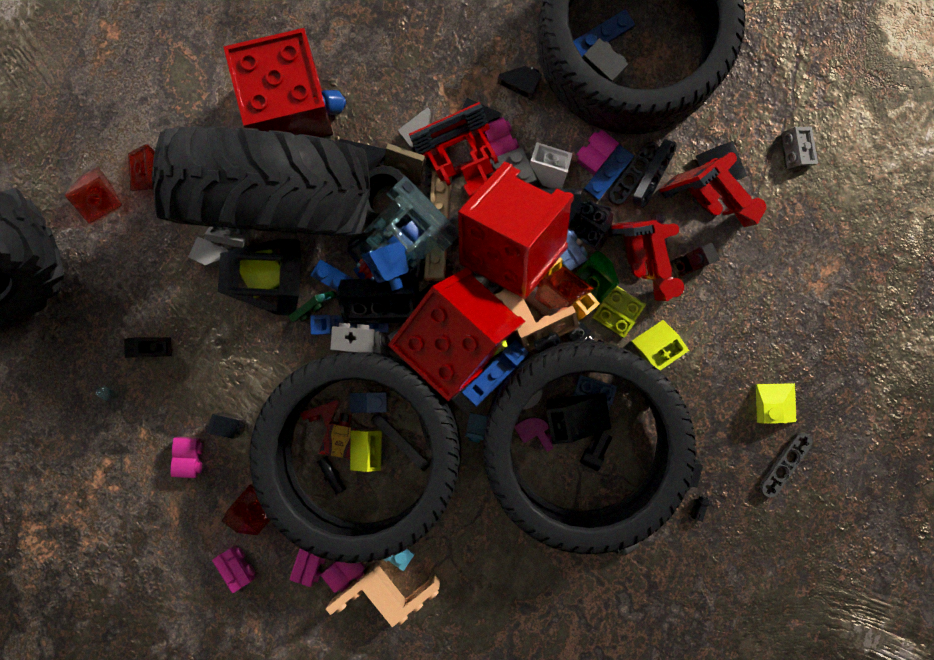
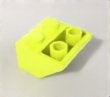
(660, 345)
(365, 450)

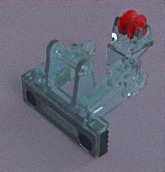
(410, 200)

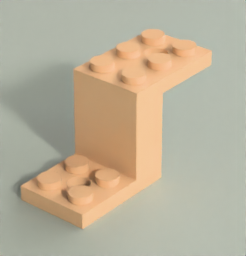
(562, 322)
(385, 595)

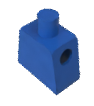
(388, 264)

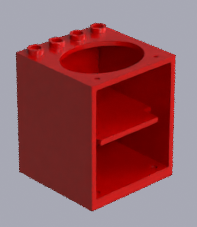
(278, 84)

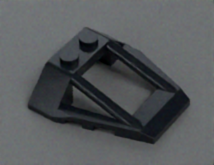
(289, 276)

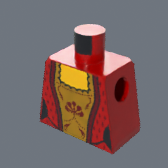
(338, 438)

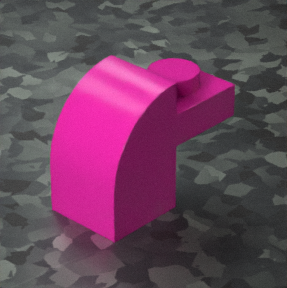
(532, 427)

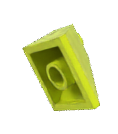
(775, 403)

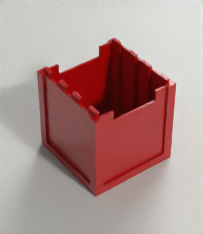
(513, 231)
(454, 333)

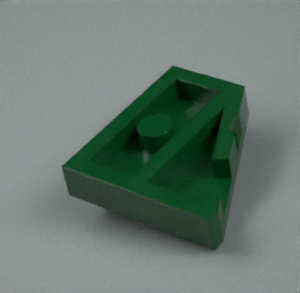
(313, 305)

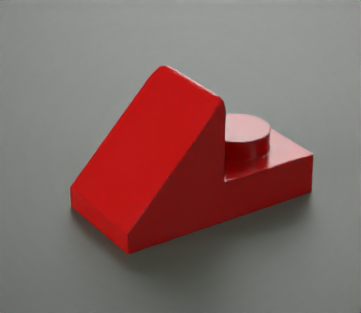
(327, 410)

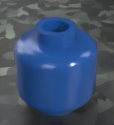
(333, 101)

